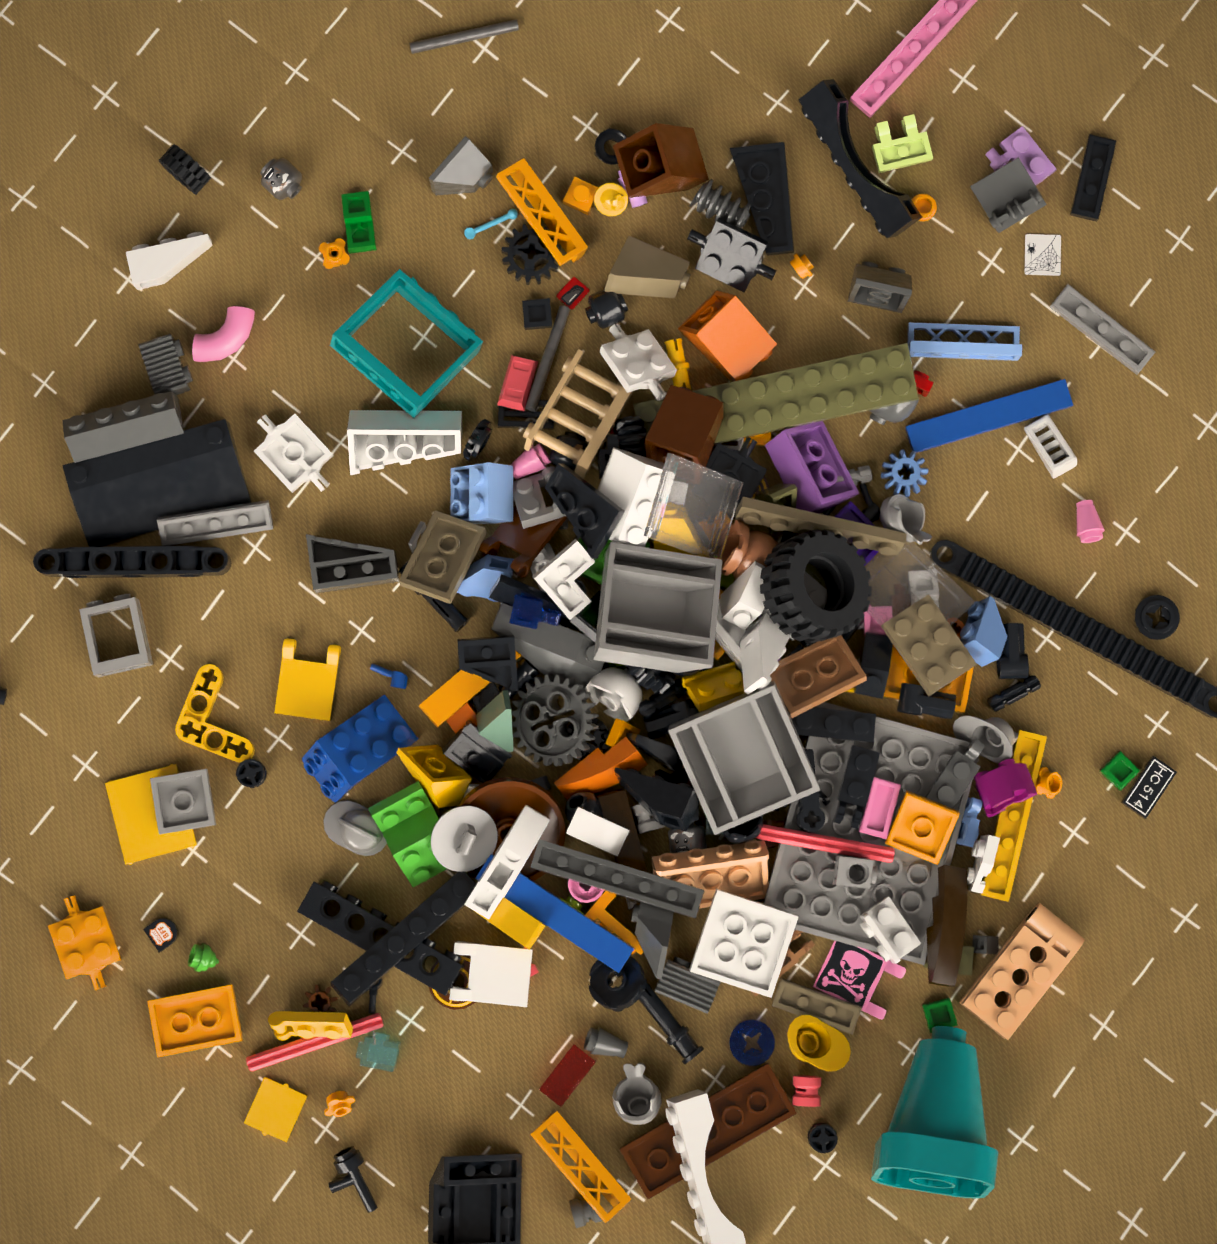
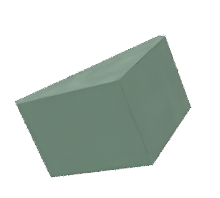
(495, 722)

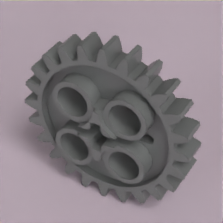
(561, 744)

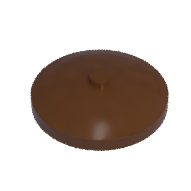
(504, 801)

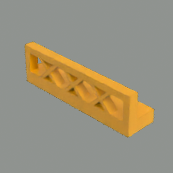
(545, 208)
(585, 1162)

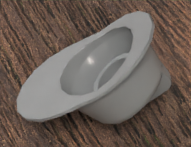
(992, 732)
(353, 828)

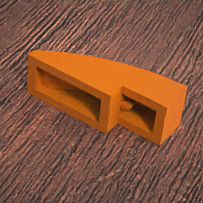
(597, 769)

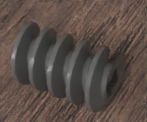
(720, 205)

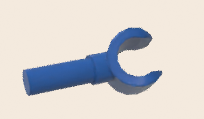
(398, 680)

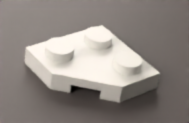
(984, 853)

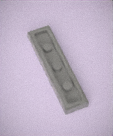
(1102, 329)
(215, 523)

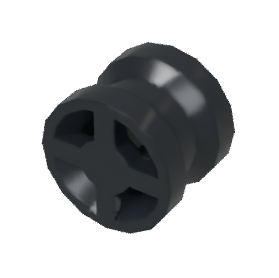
(244, 770)
(824, 1142)

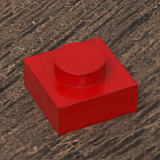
(922, 383)

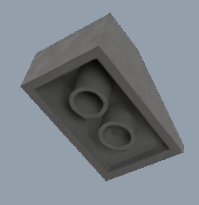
(880, 287)

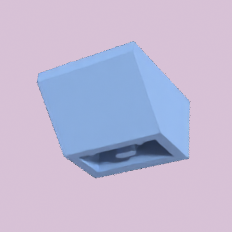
(482, 493)

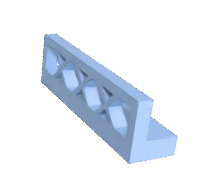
(963, 348)

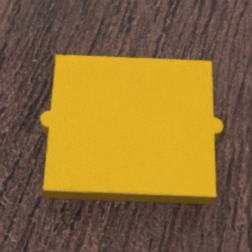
(275, 1109)

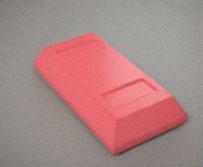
(517, 383)

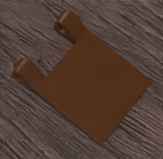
(525, 541)

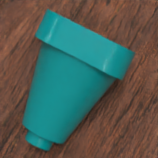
(939, 1124)

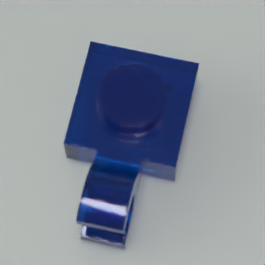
(529, 612)

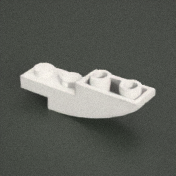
(507, 862)

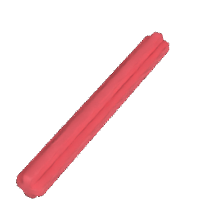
(826, 843)
(305, 1045)

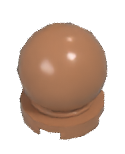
(745, 548)

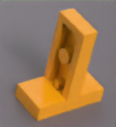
(598, 911)

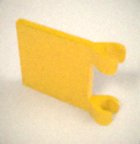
(306, 686)

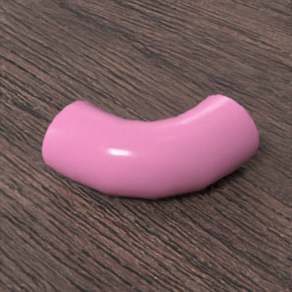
(226, 339)

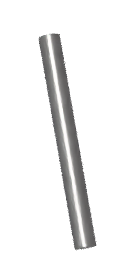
(464, 36)
(547, 358)

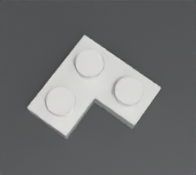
(559, 575)

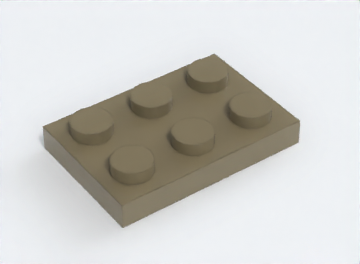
(442, 557)
(928, 645)

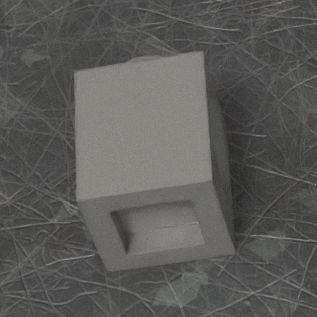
(841, 872)

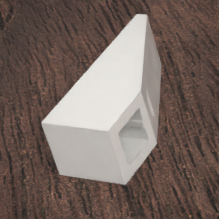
(161, 262)
(760, 650)

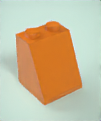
(728, 336)

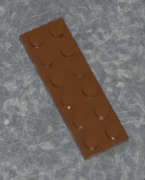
(739, 1115)

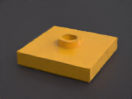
(922, 827)

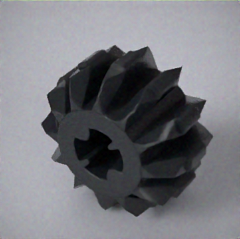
(631, 435)

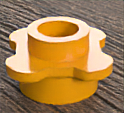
(334, 261)
(1048, 783)
(338, 1104)

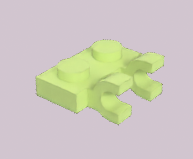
(902, 151)

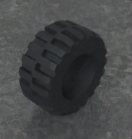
(843, 575)

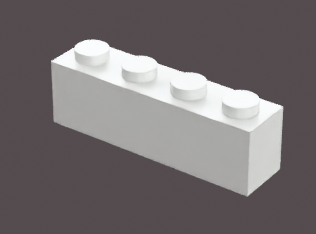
(395, 437)

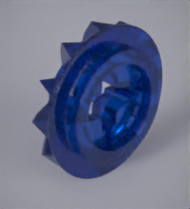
(765, 1041)

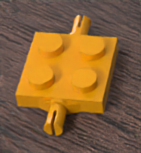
(84, 942)

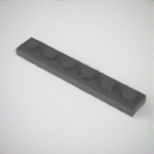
(617, 879)

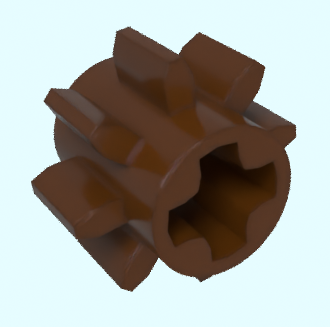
(324, 994)

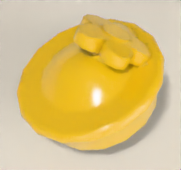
(611, 199)

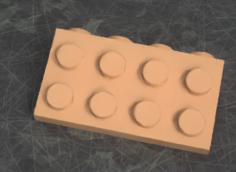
(731, 868)

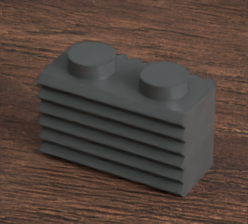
(165, 366)
(687, 986)

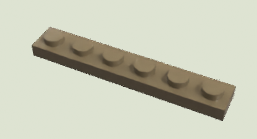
(801, 521)

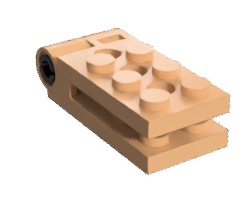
(1057, 946)

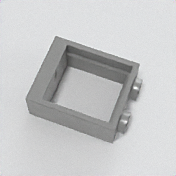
(121, 664)

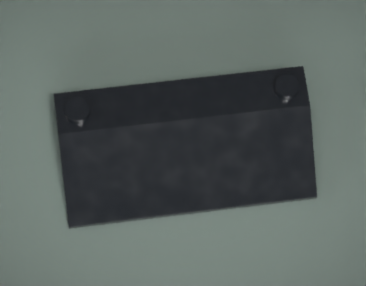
(130, 488)

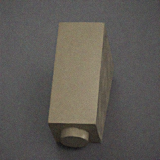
(647, 271)

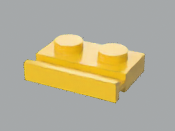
(714, 686)

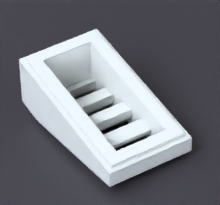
(1054, 469)

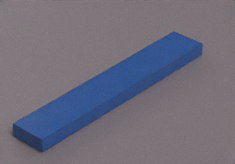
(989, 416)
(567, 921)

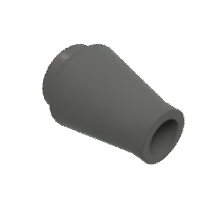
(604, 1043)

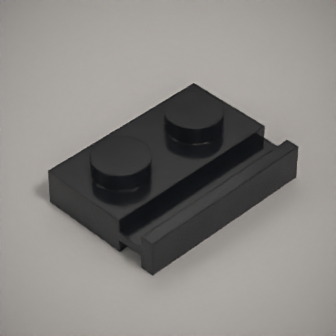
(476, 753)

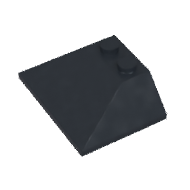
(476, 1200)

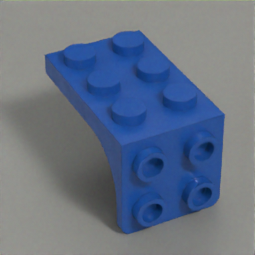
(357, 748)

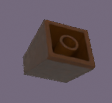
(660, 160)
(685, 426)

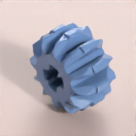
(913, 479)

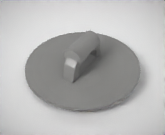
(464, 838)

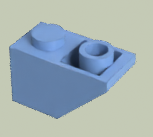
(483, 575)
(984, 632)

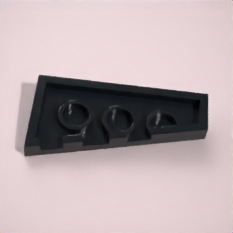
(767, 190)

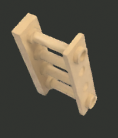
(595, 436)

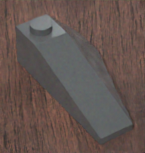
(551, 648)

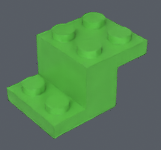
(407, 827)

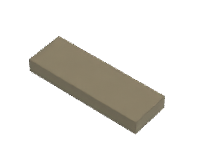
(807, 1001)

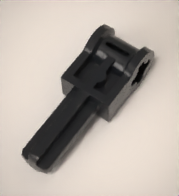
(810, 804)

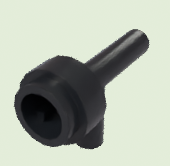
(348, 1161)

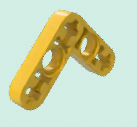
(200, 718)

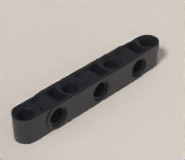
(132, 562)

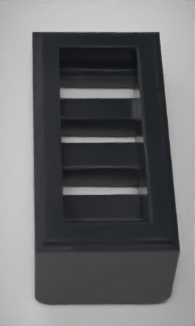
(662, 753)

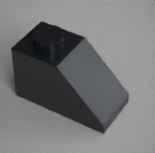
(875, 663)

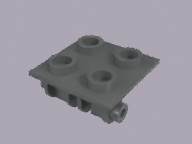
(1008, 195)

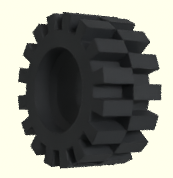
(184, 169)

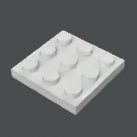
(743, 943)

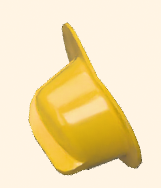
(818, 1043)

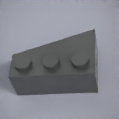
(348, 565)

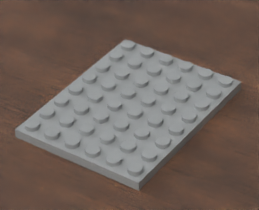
(804, 876)

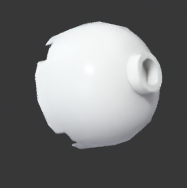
(616, 691)

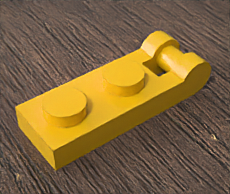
(310, 1024)

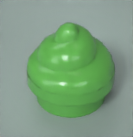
(202, 957)

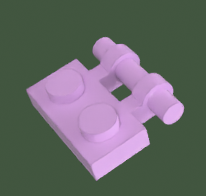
(1023, 146)

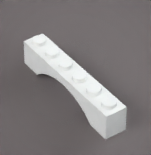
(692, 1122)

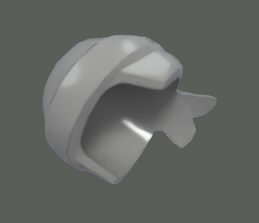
(905, 516)
(637, 1096)

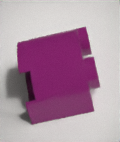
(1004, 786)

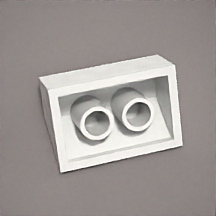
(631, 485)

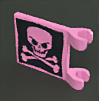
(854, 974)

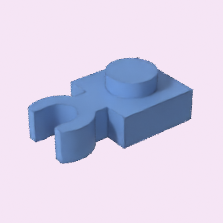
(969, 826)

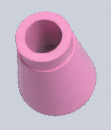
(530, 462)
(1088, 522)

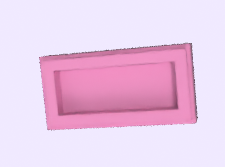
(879, 808)

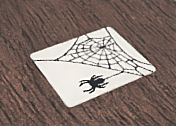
(1042, 254)

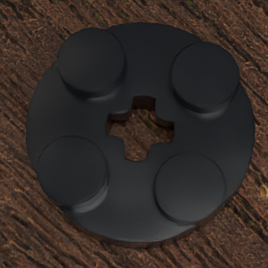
(618, 997)

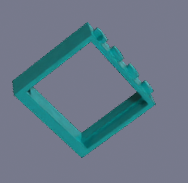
(377, 371)

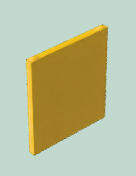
(136, 818)

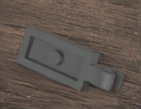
(956, 776)

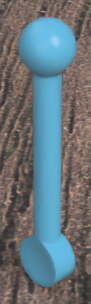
(470, 232)

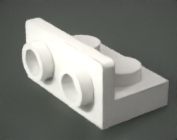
(889, 930)

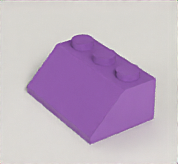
(812, 463)

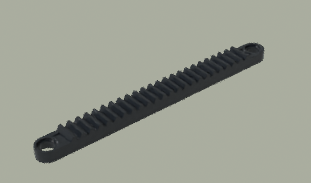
(1077, 627)

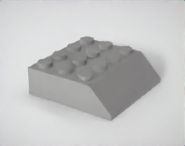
(657, 609)
(744, 758)

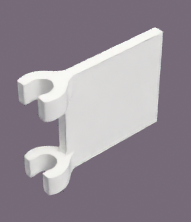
(495, 974)

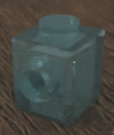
(378, 1052)

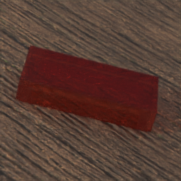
(567, 1075)

